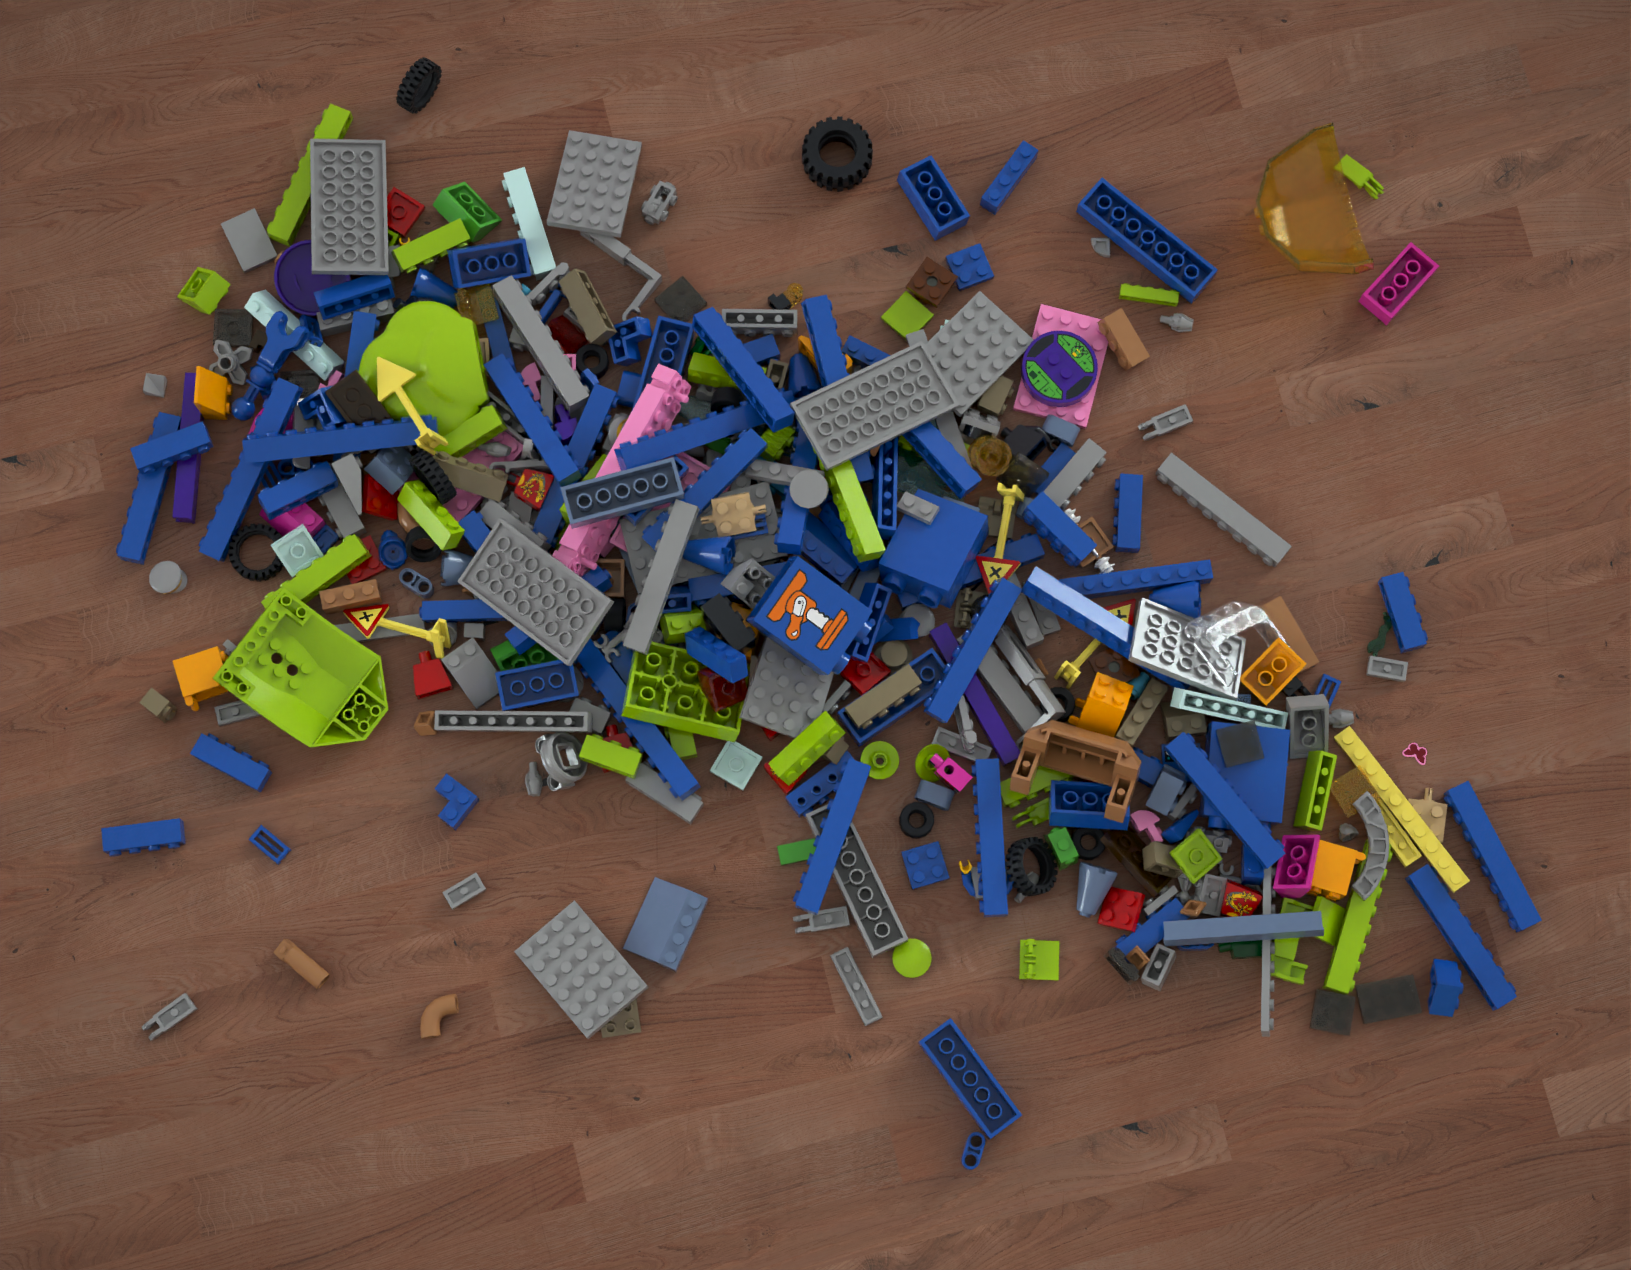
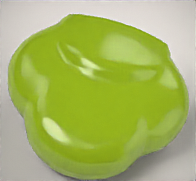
(443, 355)

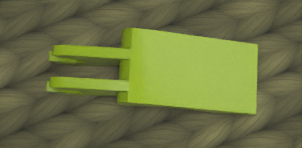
(1360, 176)
(1037, 813)

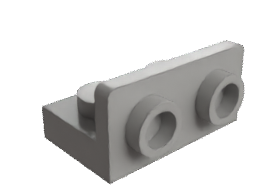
(1210, 890)

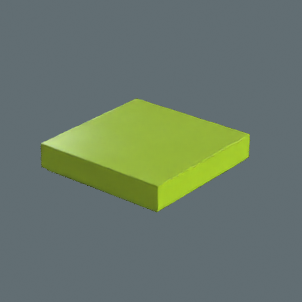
(907, 315)
(1196, 856)
(1331, 919)

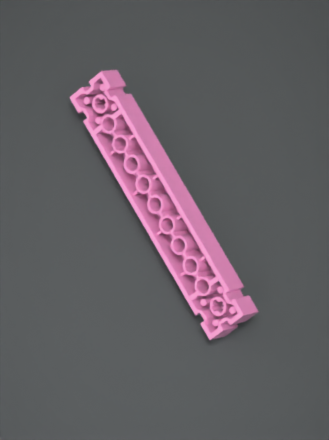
(652, 412)

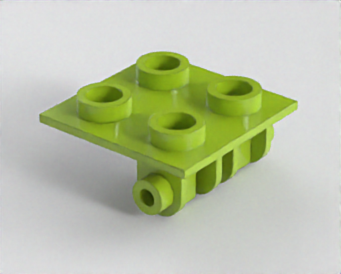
(1039, 960)

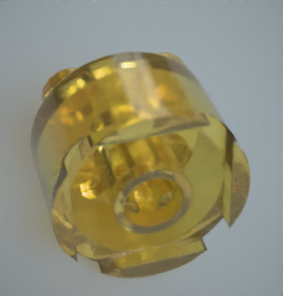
(981, 450)

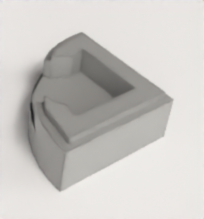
(1101, 246)

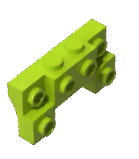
(1286, 948)

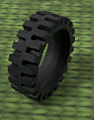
(419, 85)
(432, 476)
(237, 541)
(1017, 871)

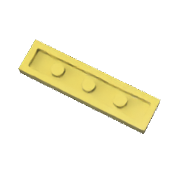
(1400, 842)

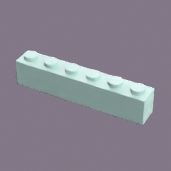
(530, 222)
(319, 359)
(1228, 709)

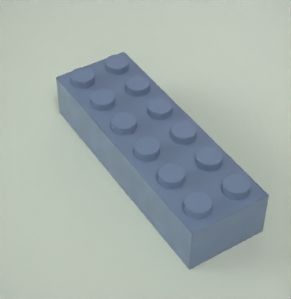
(622, 492)

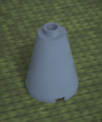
(453, 566)
(1093, 887)

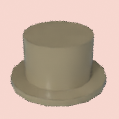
(894, 654)

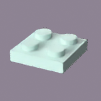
(297, 550)
(736, 764)

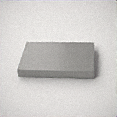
(249, 240)

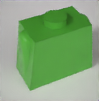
(1062, 847)

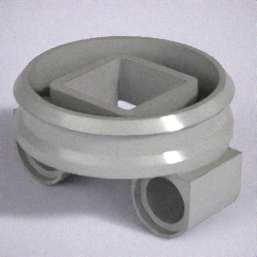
(561, 776)

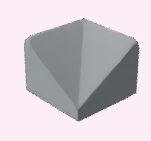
(155, 385)
(474, 630)

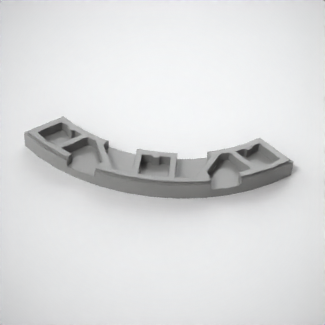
(1377, 845)

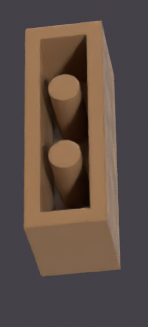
(1123, 339)
(350, 596)

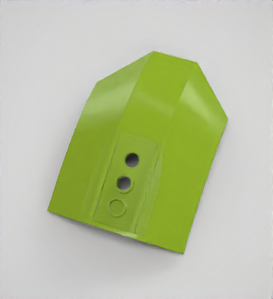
(338, 680)

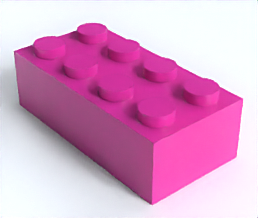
(1398, 283)

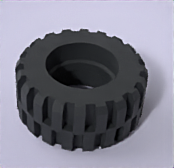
(837, 131)

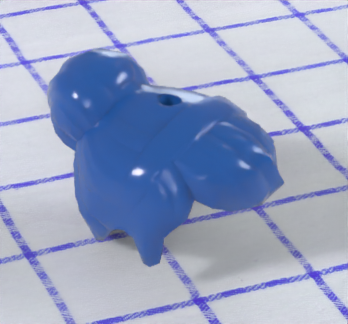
(389, 542)

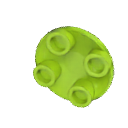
(912, 958)

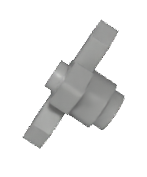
(235, 370)

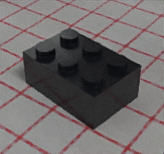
(728, 624)

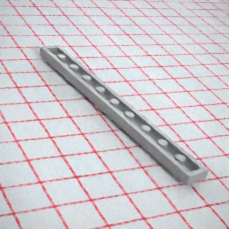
(1268, 948)

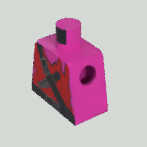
(956, 779)

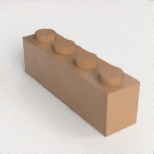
(1289, 629)

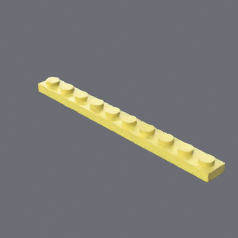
(1402, 810)

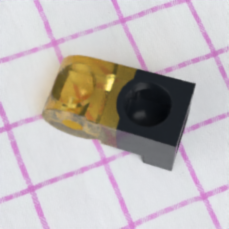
(787, 299)

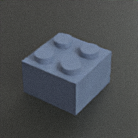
(390, 467)
(1164, 792)

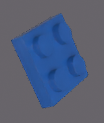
(970, 267)
(925, 865)

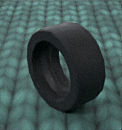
(418, 554)

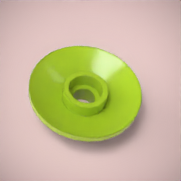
(887, 753)
(926, 770)

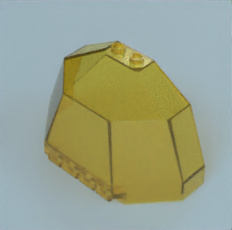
(1305, 207)

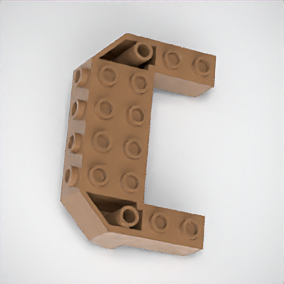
(1080, 755)

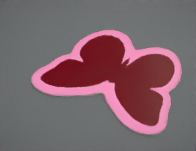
(1415, 751)

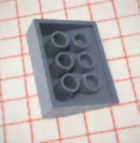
(665, 924)

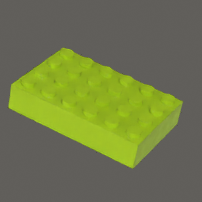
(667, 692)

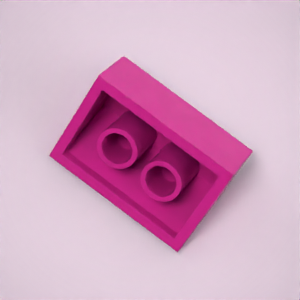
(294, 518)
(1297, 866)

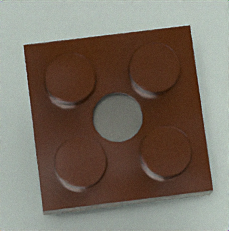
(931, 282)
(1114, 665)

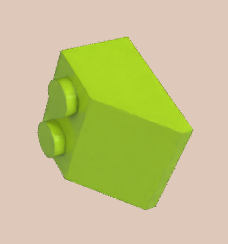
(204, 290)
(678, 623)

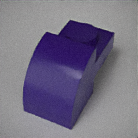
(565, 425)

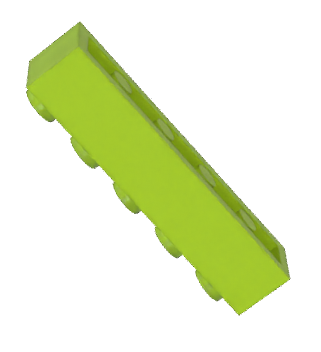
(1149, 295)

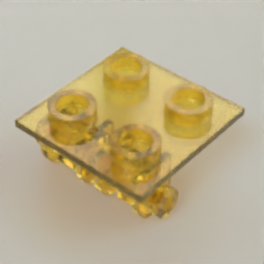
(477, 304)
(1351, 787)

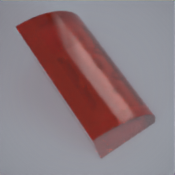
(567, 335)

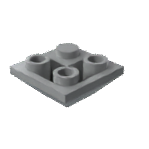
(748, 582)

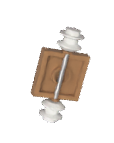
(1103, 546)

